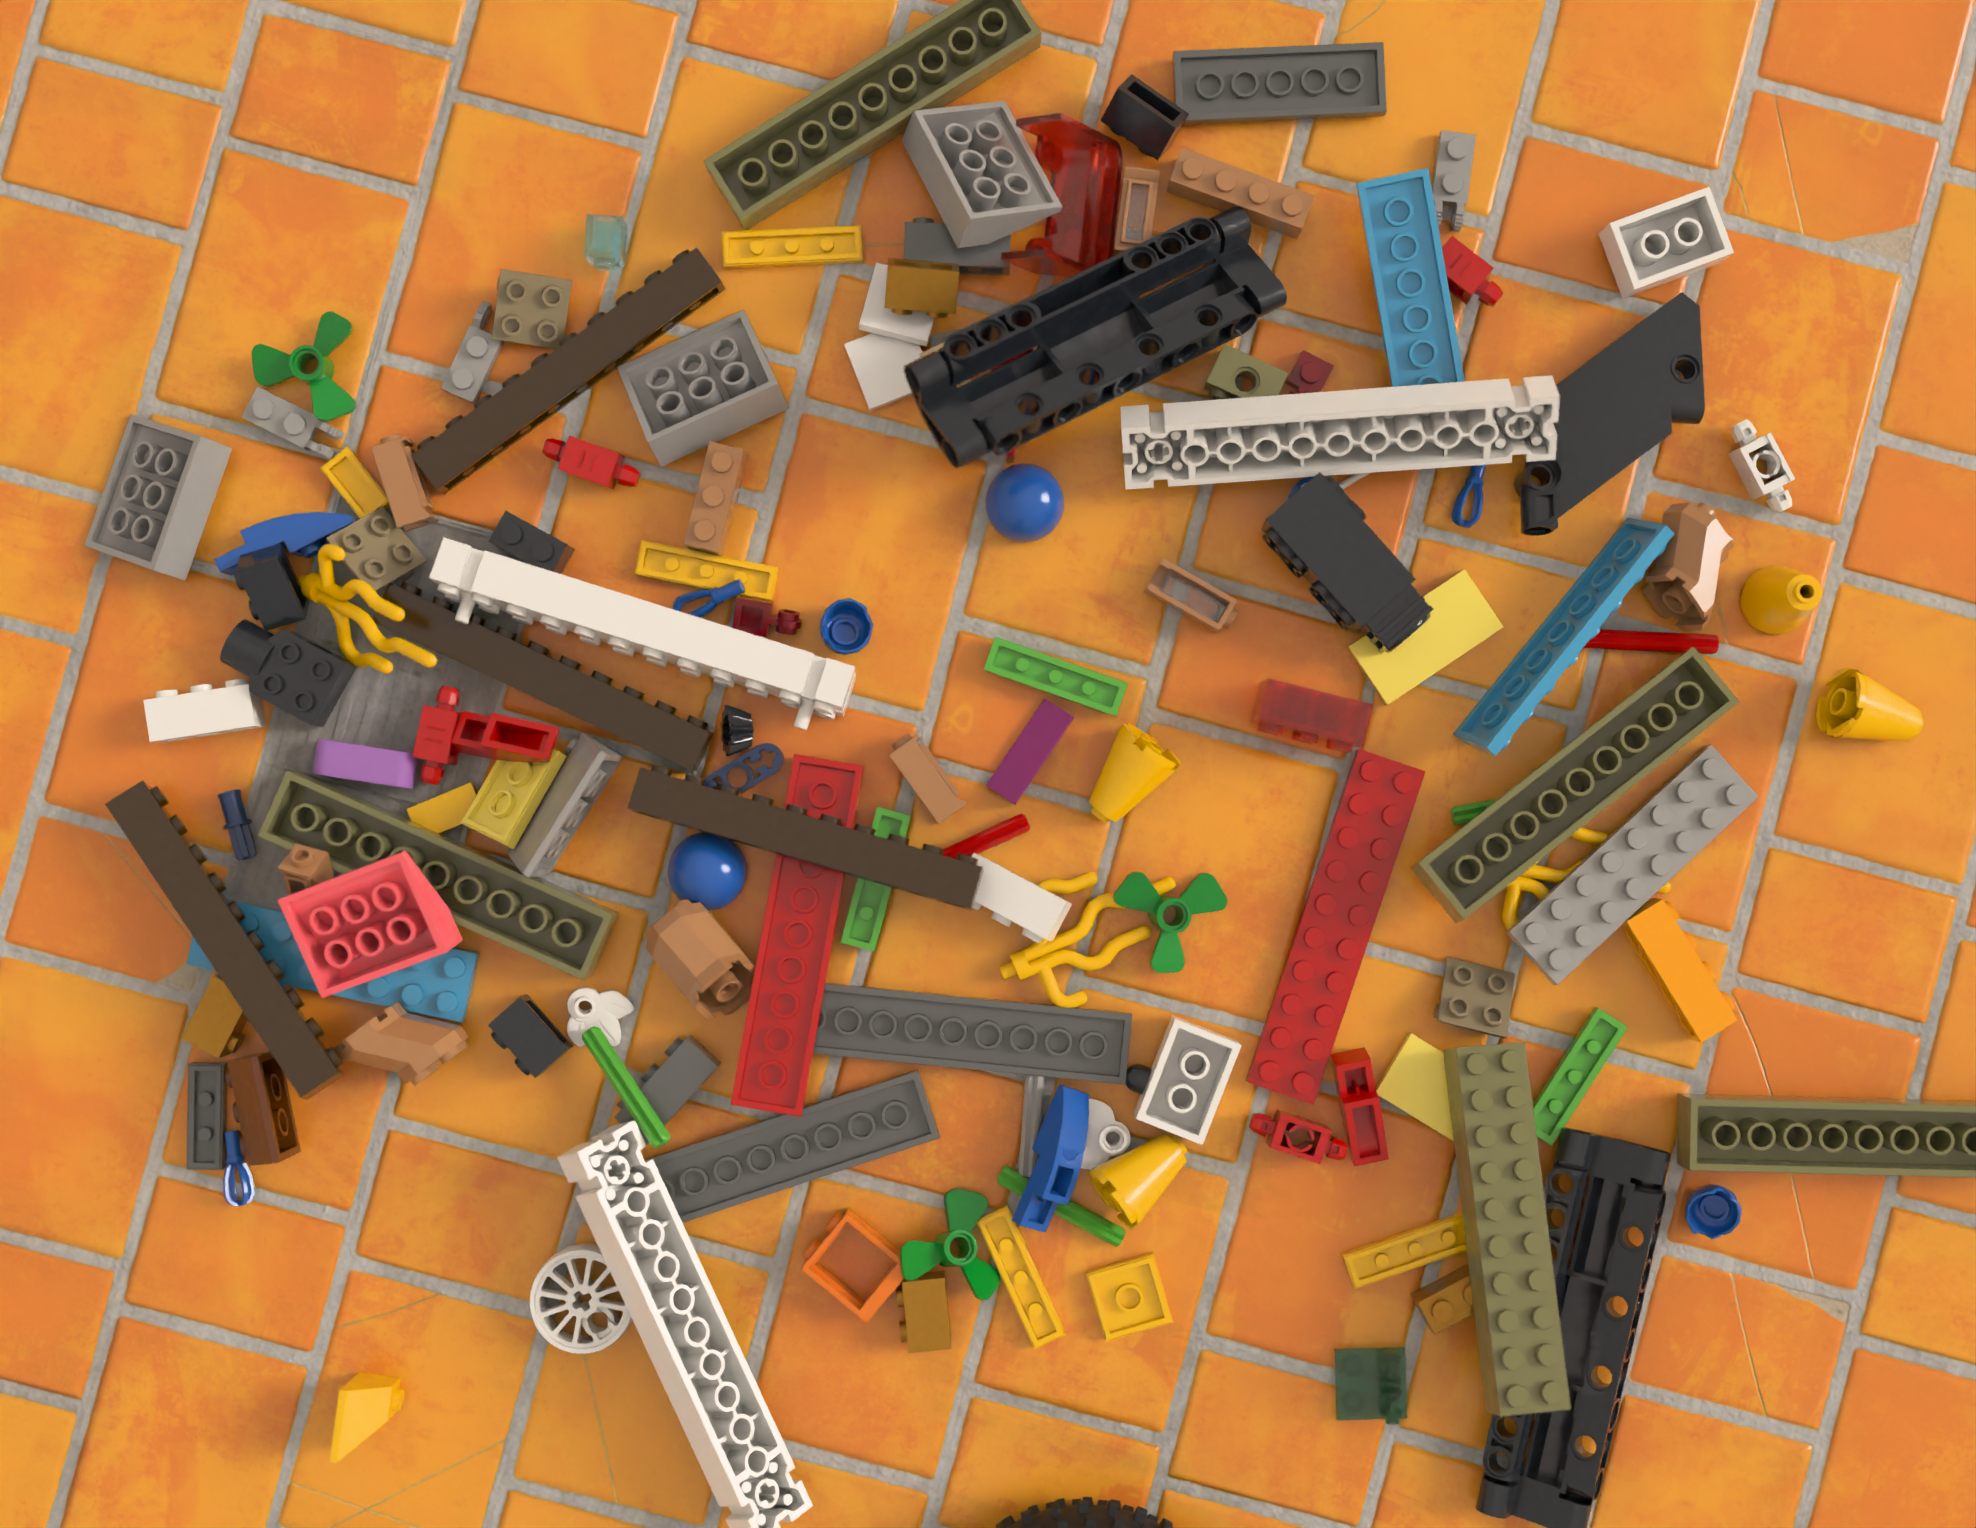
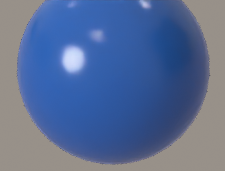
(1024, 503)
(707, 870)

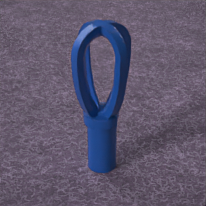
(1474, 481)
(717, 594)
(234, 1159)

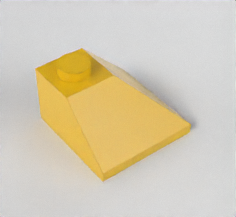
(362, 1409)

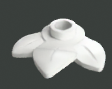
(604, 1014)
(1100, 1123)

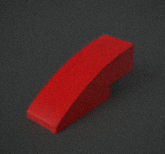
(504, 738)
(1359, 1106)

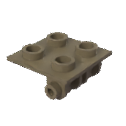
(531, 308)
(377, 549)
(1475, 997)

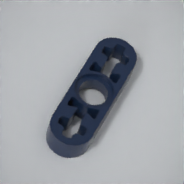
(755, 755)

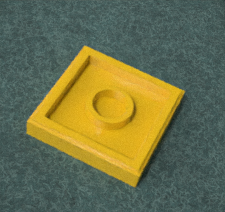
(1129, 1296)

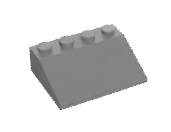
(979, 171)
(702, 388)
(158, 497)
(565, 805)

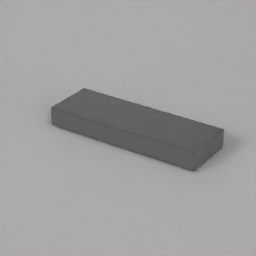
(206, 1116)

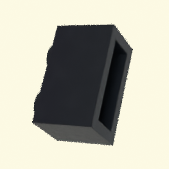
(1144, 117)
(531, 544)
(271, 587)
(529, 1036)

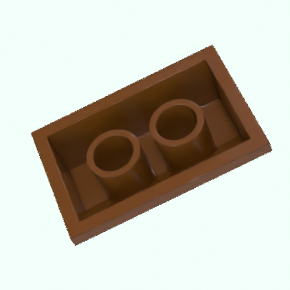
(262, 1109)

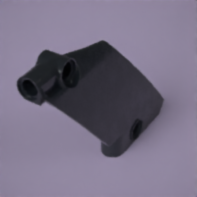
(1617, 411)

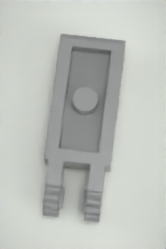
(1452, 174)
(473, 359)
(288, 421)

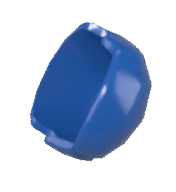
(846, 626)
(1712, 1211)

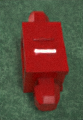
(1469, 274)
(591, 462)
(435, 735)
(1321, 1144)

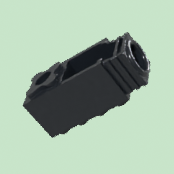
(1346, 563)

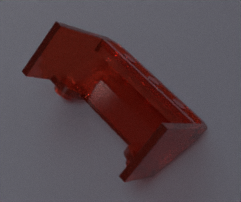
(1087, 183)

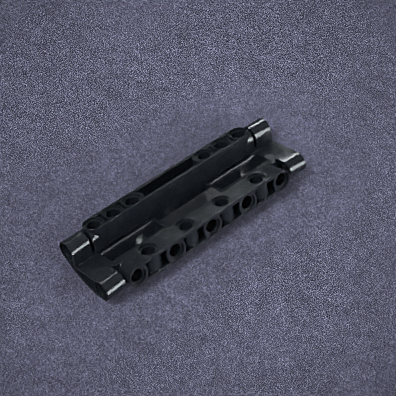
(1093, 337)
(1622, 1193)

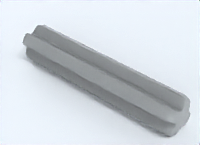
(1031, 1122)

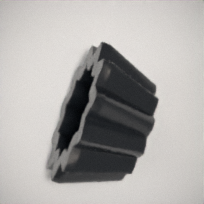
(736, 730)

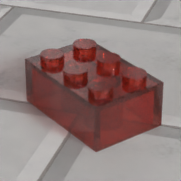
(1310, 715)

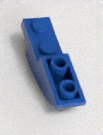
(298, 532)
(1060, 1157)

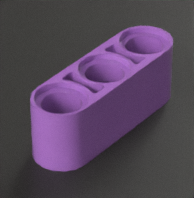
(365, 763)

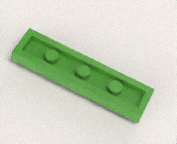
(1055, 676)
(871, 898)
(1575, 1073)

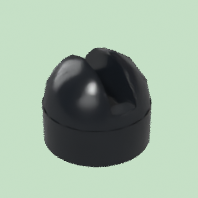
(1137, 1078)

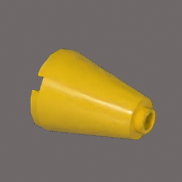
(1779, 598)
(1865, 710)
(1130, 773)
(1139, 1177)

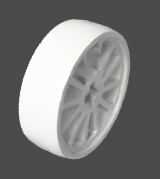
(541, 1313)

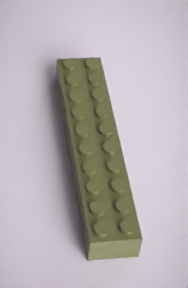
(870, 105)
(1574, 785)
(476, 887)
(1826, 1135)
(1506, 1230)

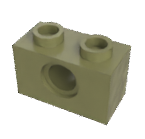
(1232, 364)

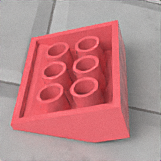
(369, 923)

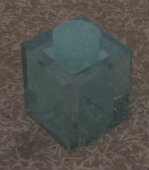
(605, 241)

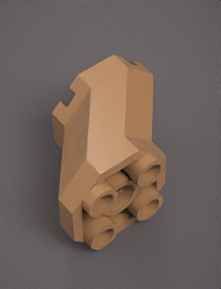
(1689, 567)
(701, 959)
(404, 1044)

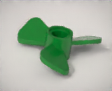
(275, 366)
(1199, 897)
(962, 1213)

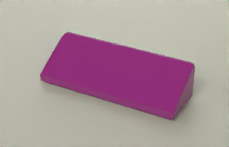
(1029, 751)

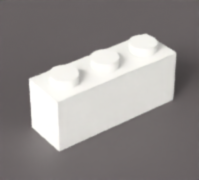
(203, 712)
(1019, 902)

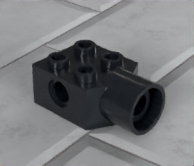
(288, 670)

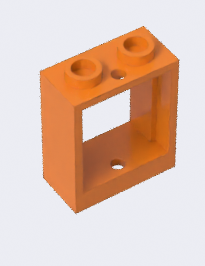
(882, 1290)

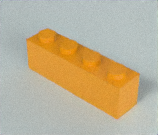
(1678, 970)

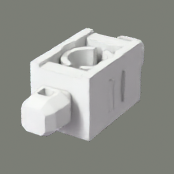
(1776, 464)

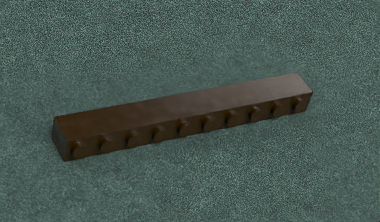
(568, 371)
(547, 678)
(806, 838)
(225, 939)

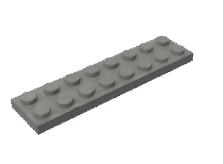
(1632, 864)

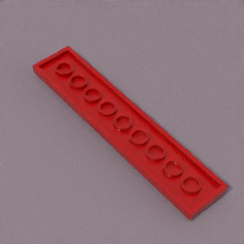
(1335, 926)
(794, 951)

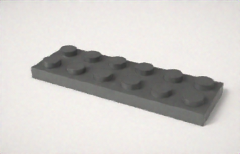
(1280, 83)

